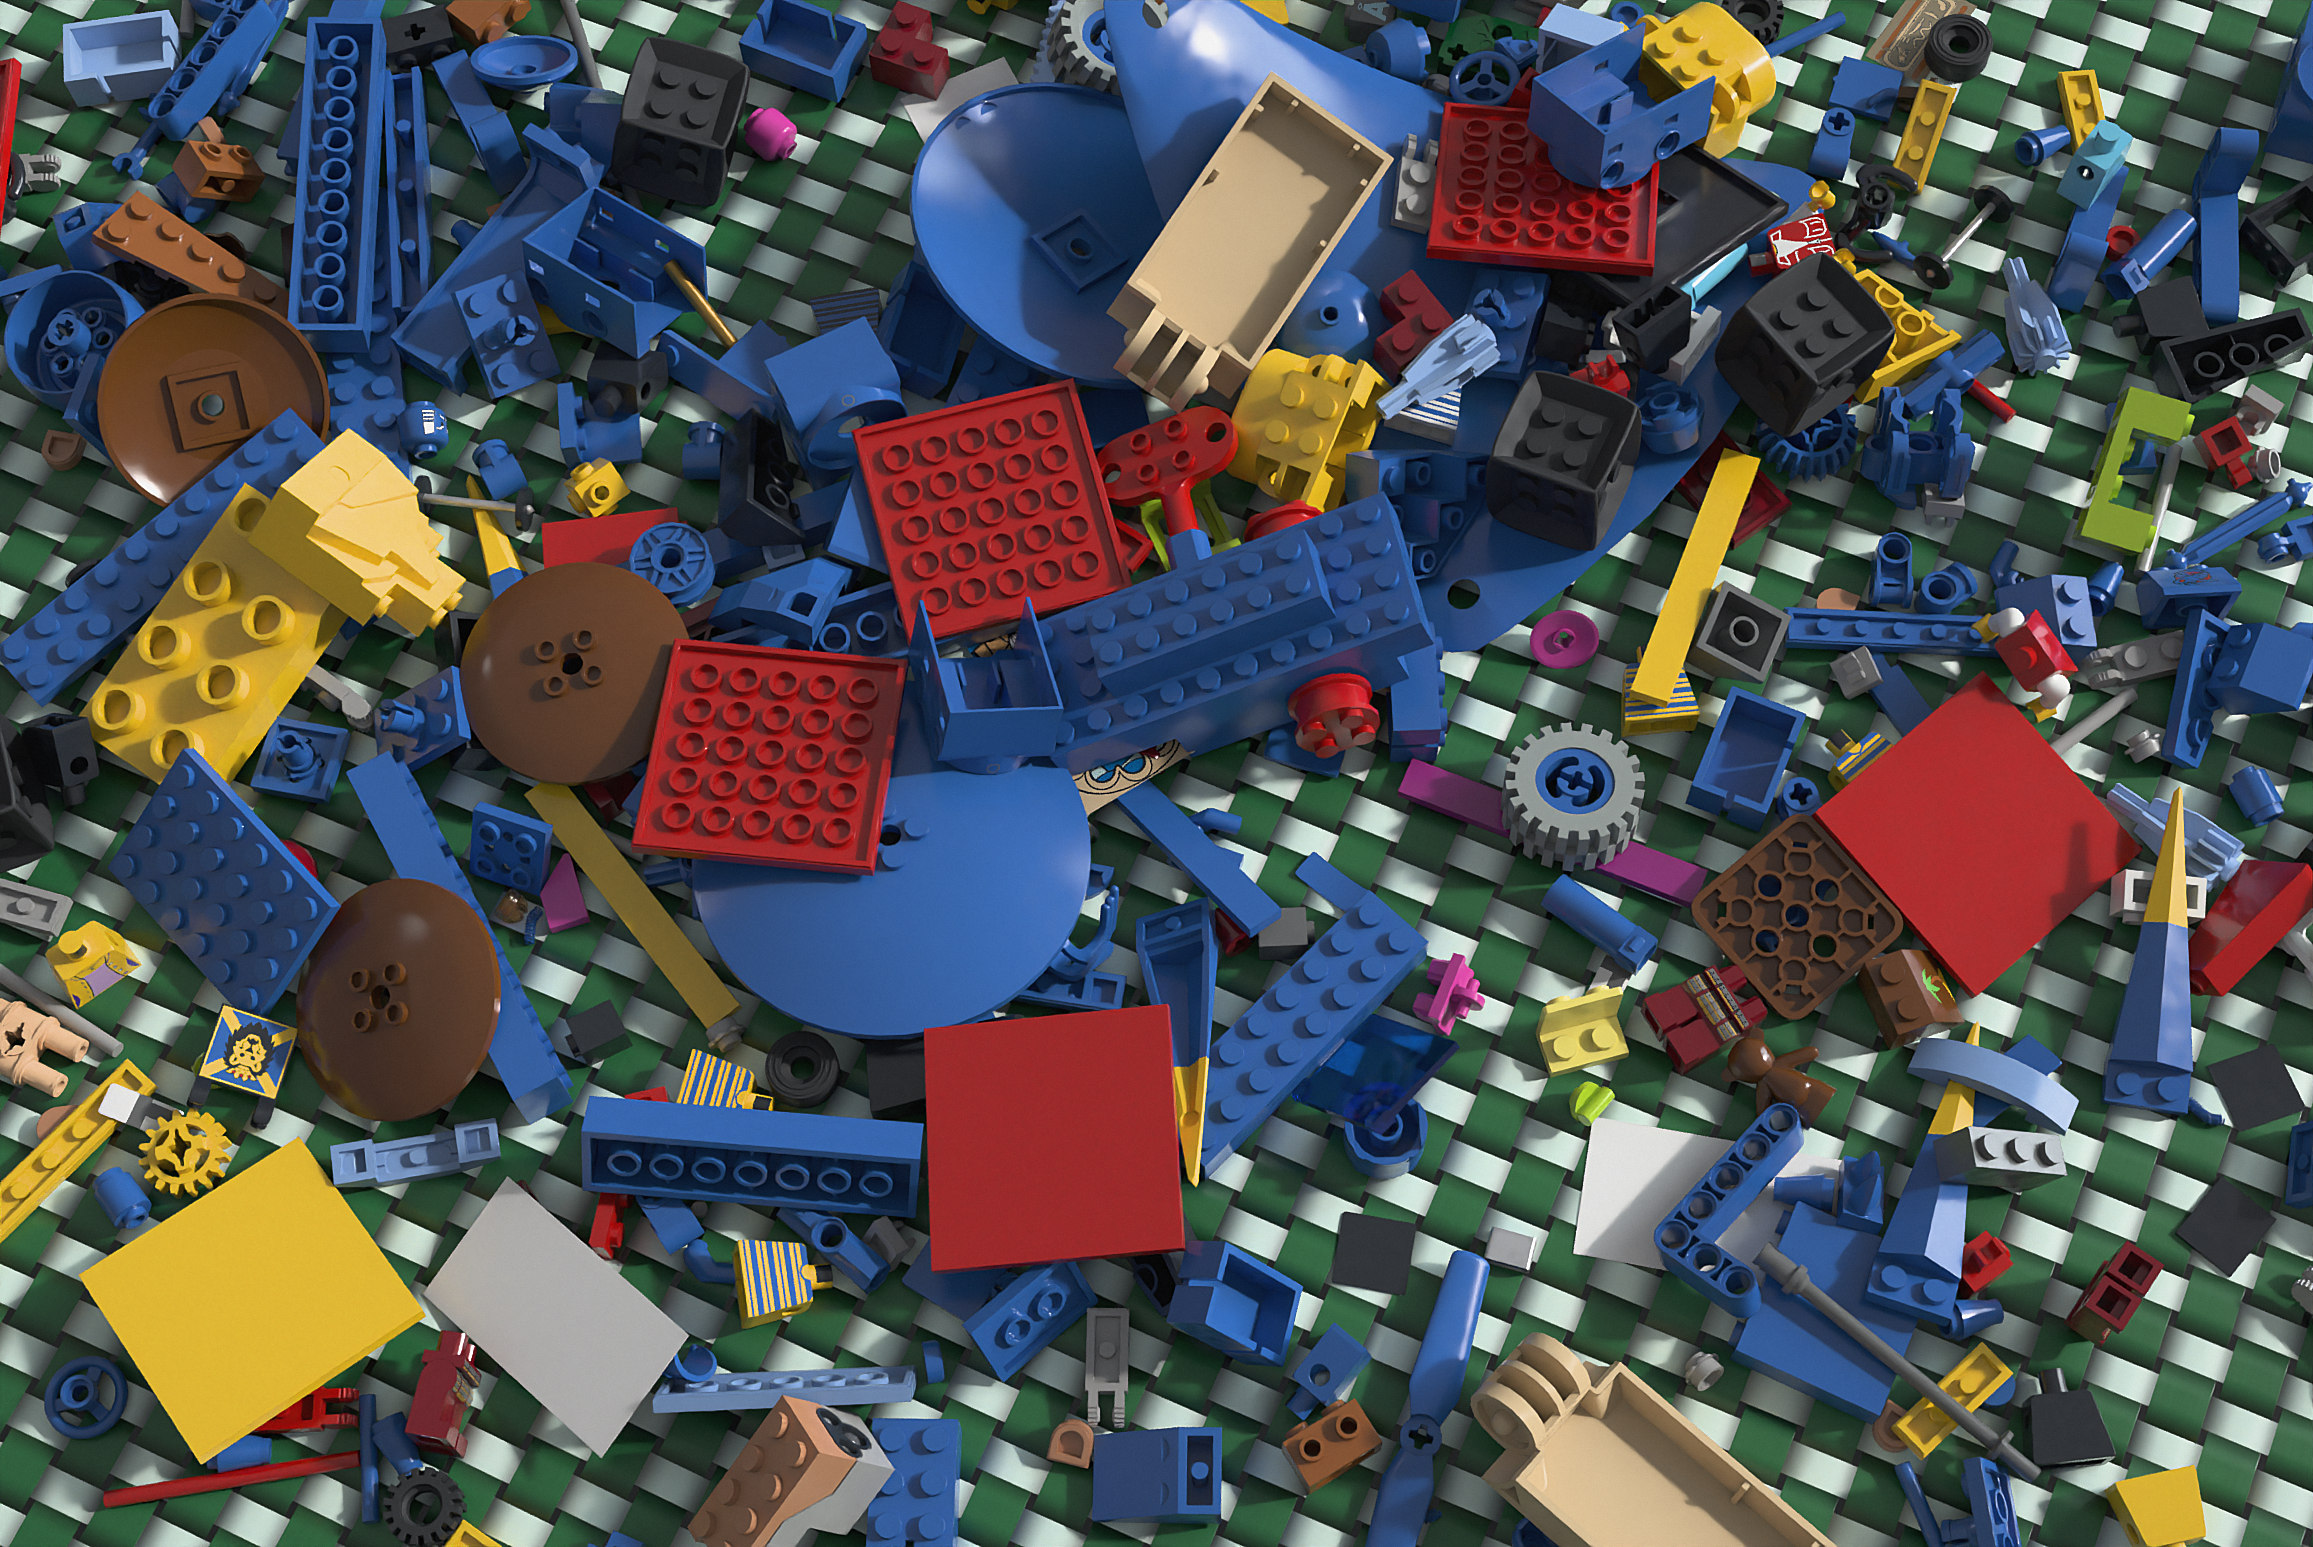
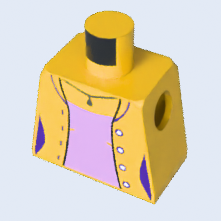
(90, 961)

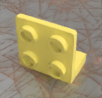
(1581, 1031)

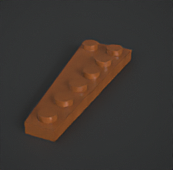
(177, 251)

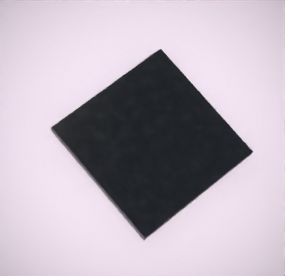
(1700, 219)

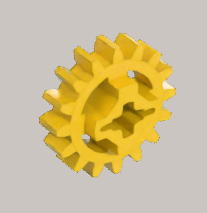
(200, 1160)

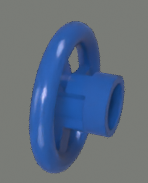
(1483, 87)
(75, 1386)

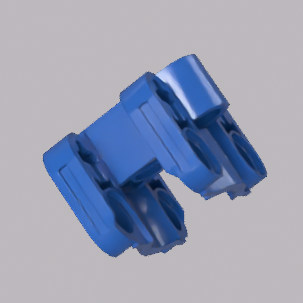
(1918, 457)

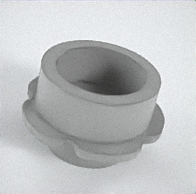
(2264, 464)
(2143, 745)
(725, 1034)
(1703, 1370)

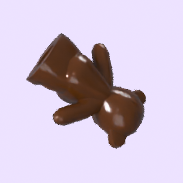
(1754, 1063)

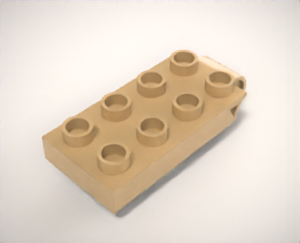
(1243, 245)
(1616, 1464)

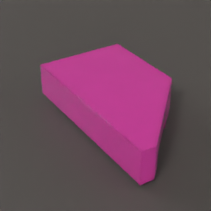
(564, 898)

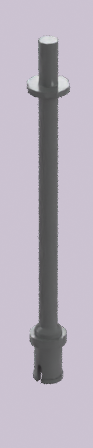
(1797, 1281)

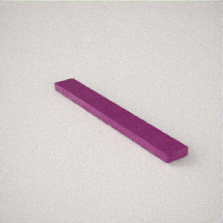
(1482, 808)

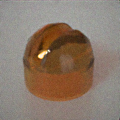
(512, 907)

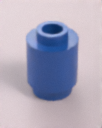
(2256, 796)
(121, 1198)

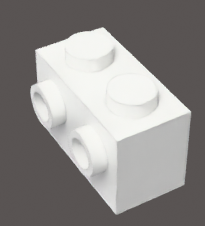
(2131, 892)

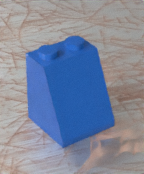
(854, 528)

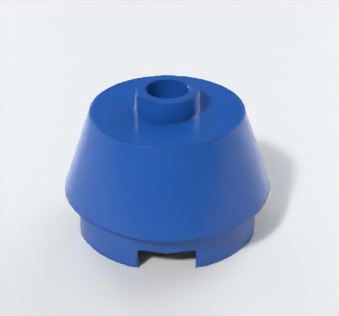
(1399, 50)
(1671, 417)

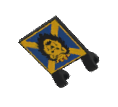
(245, 1056)

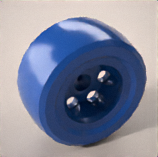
(54, 326)

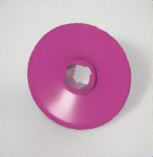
(1564, 652)

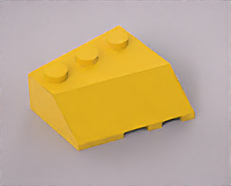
(1915, 340)

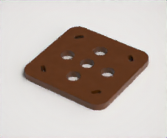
(1794, 959)

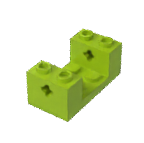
(2146, 418)

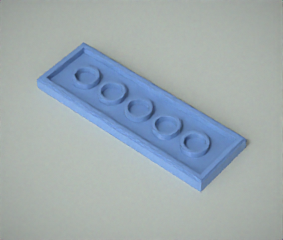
(764, 1389)

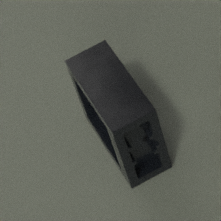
(2262, 244)

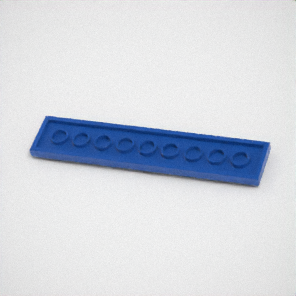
(370, 386)
(133, 579)

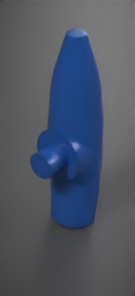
(1898, 248)

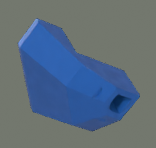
(585, 118)
(1430, 492)
(787, 600)

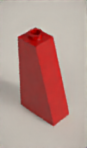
(600, 538)
(2247, 922)

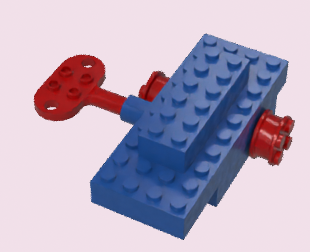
(1237, 638)

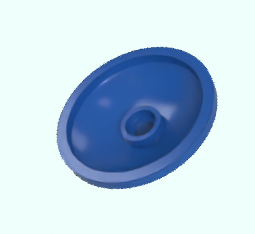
(524, 62)
(1349, 335)

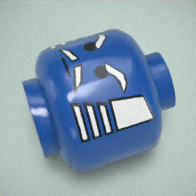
(423, 429)

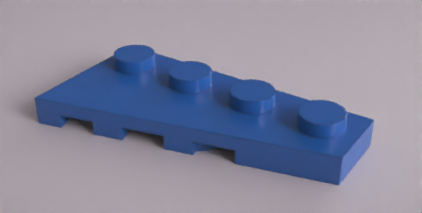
(2191, 704)

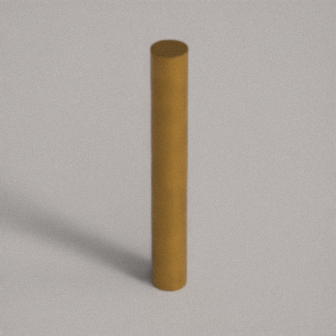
(700, 304)

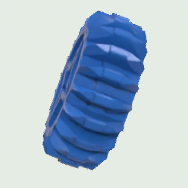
(1798, 454)

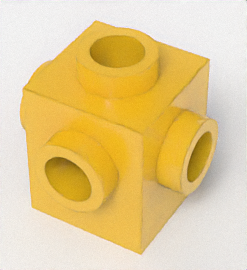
(595, 488)

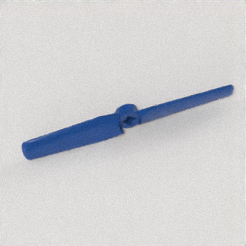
(1433, 1394)

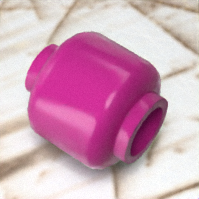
(770, 134)

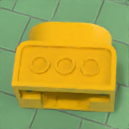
(1705, 44)
(1300, 424)

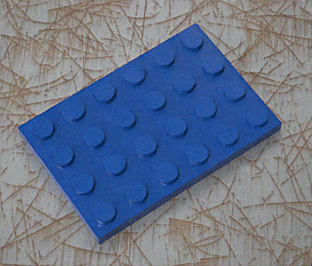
(223, 885)

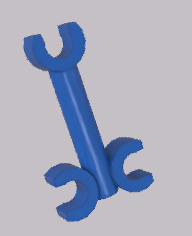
(140, 149)

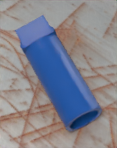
(2150, 255)
(1600, 924)

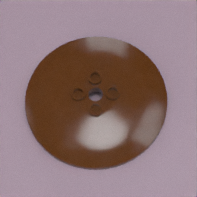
(176, 358)
(580, 723)
(440, 1008)

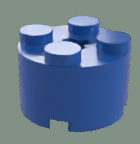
(1390, 1155)

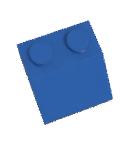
(2062, 604)
(2261, 670)

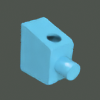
(2102, 152)

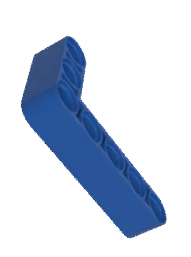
(212, 63)
(485, 127)
(2216, 214)
(2084, 247)
(1724, 1208)

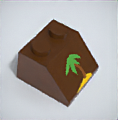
(1908, 997)

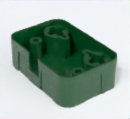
(1477, 33)

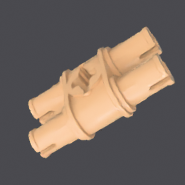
(39, 1033)

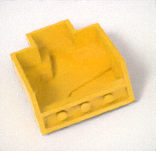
(358, 538)

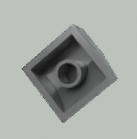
(1737, 635)

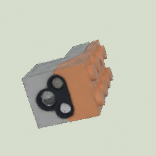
(796, 1473)

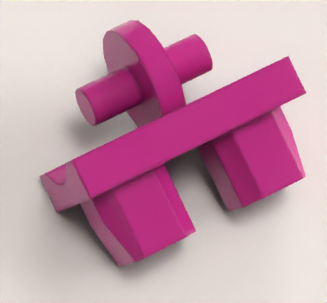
(1454, 997)

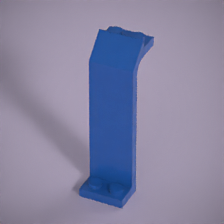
(432, 333)

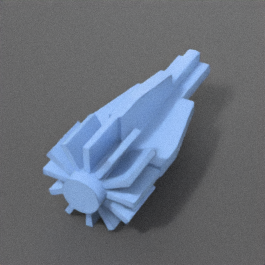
(2032, 322)
(1443, 365)
(2208, 849)

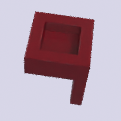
(610, 795)

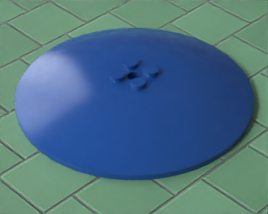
(1005, 200)
(946, 924)

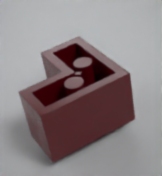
(906, 56)
(1416, 322)

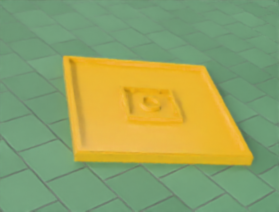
(251, 1298)

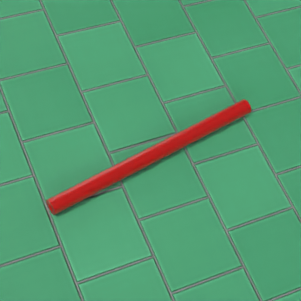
(231, 1479)

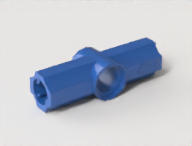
(1951, 371)
(850, 1256)

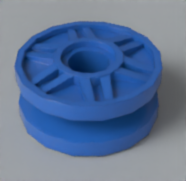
(674, 544)

